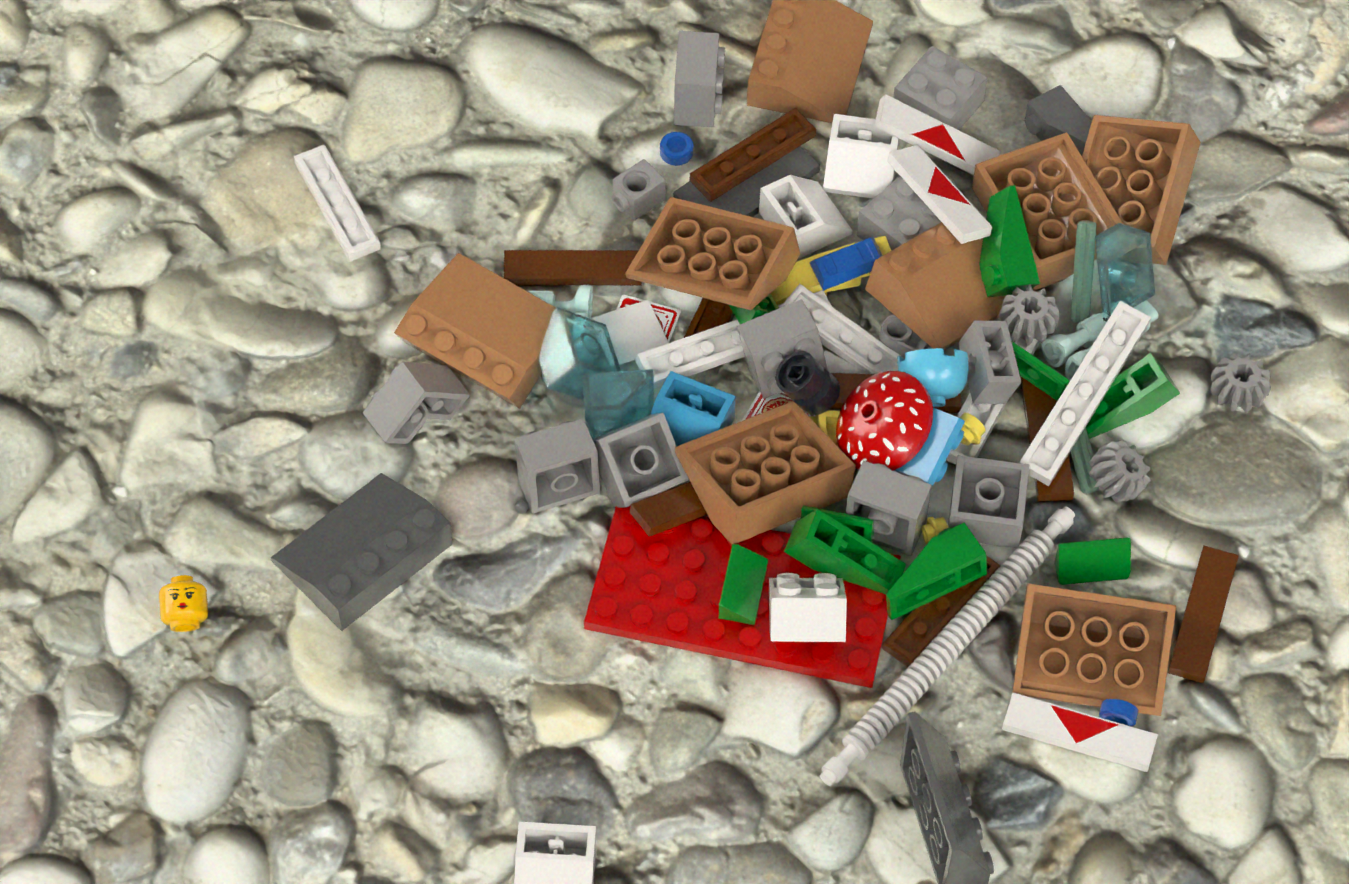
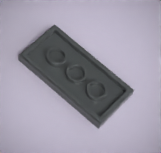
(746, 196)

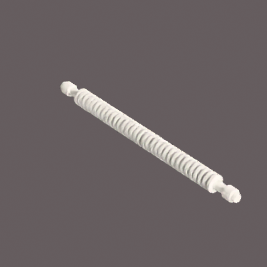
(947, 646)

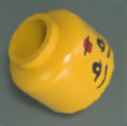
(183, 604)

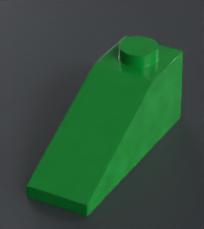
(1007, 252)
(1133, 395)
(837, 550)
(941, 567)

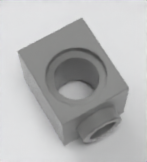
(646, 181)

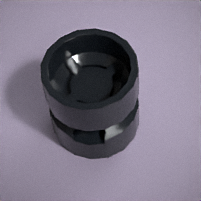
(807, 383)

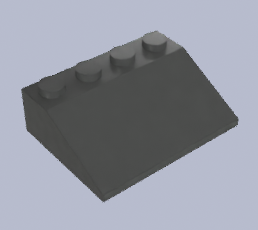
(364, 549)
(943, 806)

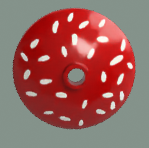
(898, 421)

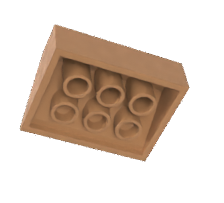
(809, 58)
(1144, 173)
(1053, 195)
(715, 254)
(934, 286)
(480, 328)
(765, 471)
(1093, 648)

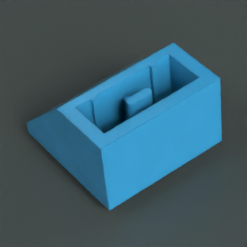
(693, 408)
(930, 461)

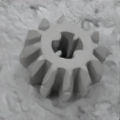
(1030, 314)
(1240, 382)
(1119, 471)

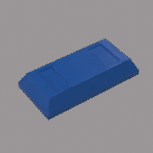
(846, 263)

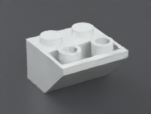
(858, 157)
(806, 208)
(807, 608)
(555, 854)

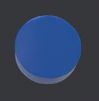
(676, 148)
(1119, 711)

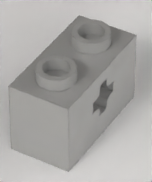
(992, 362)

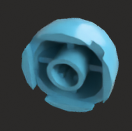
(939, 373)

